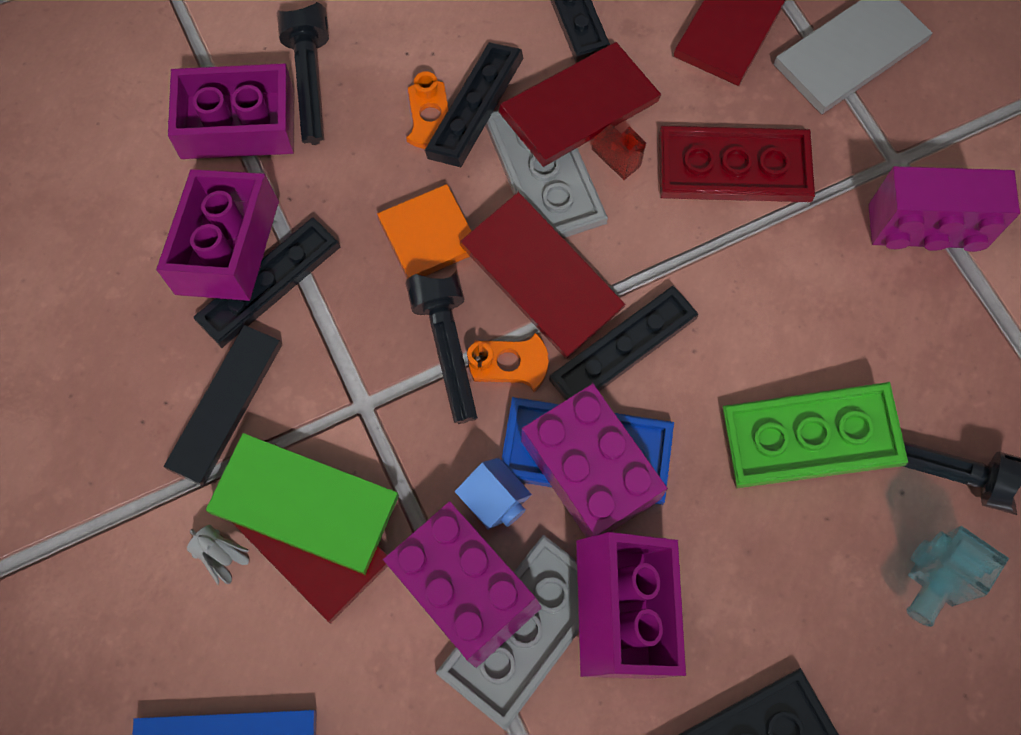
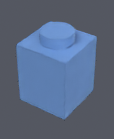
(494, 494)

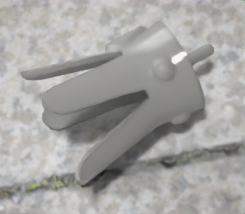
(216, 552)

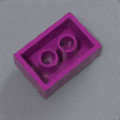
(231, 111)
(943, 208)
(218, 235)
(592, 463)
(462, 584)
(630, 607)

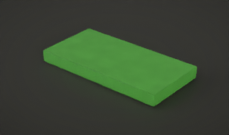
(814, 435)
(303, 503)

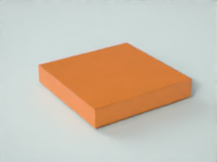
(426, 232)

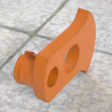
(424, 94)
(532, 358)

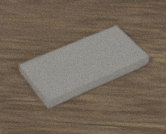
(851, 50)
(558, 191)
(521, 663)

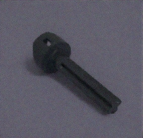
(304, 32)
(437, 299)
(997, 480)

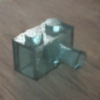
(952, 571)

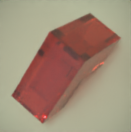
(620, 151)

